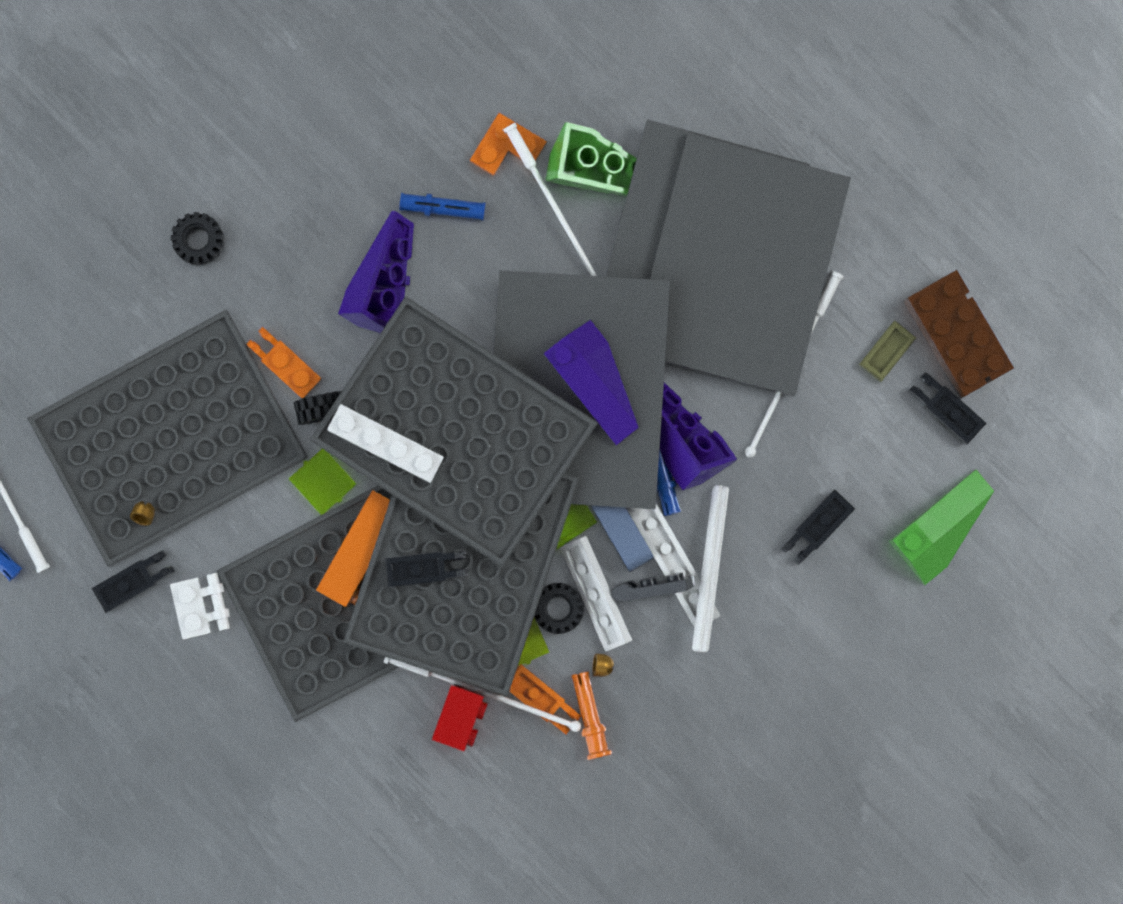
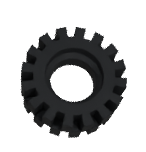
(191, 222)
(314, 408)
(571, 620)

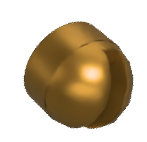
(142, 513)
(602, 665)

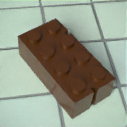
(958, 334)

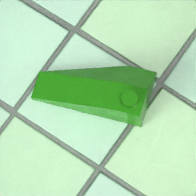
(589, 161)
(939, 531)

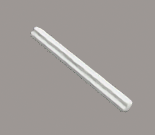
(710, 569)

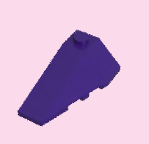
(381, 277)
(592, 374)
(688, 446)

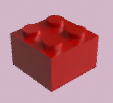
(459, 717)

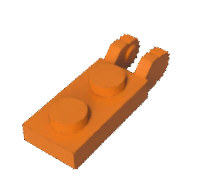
(286, 365)
(538, 695)

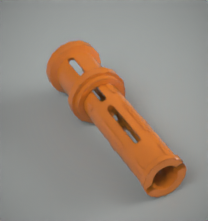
(593, 729)

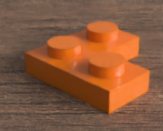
(497, 145)

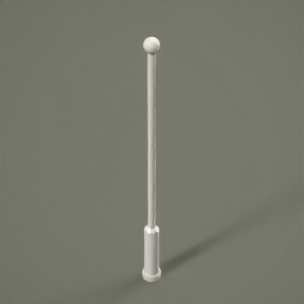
(530, 163)
(825, 299)
(26, 535)
(575, 726)

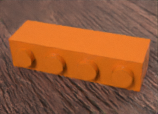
(351, 562)

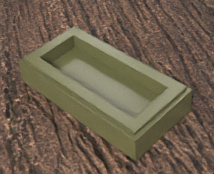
(887, 351)

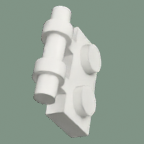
(191, 607)

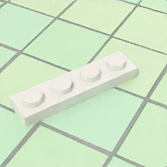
(385, 443)
(595, 593)

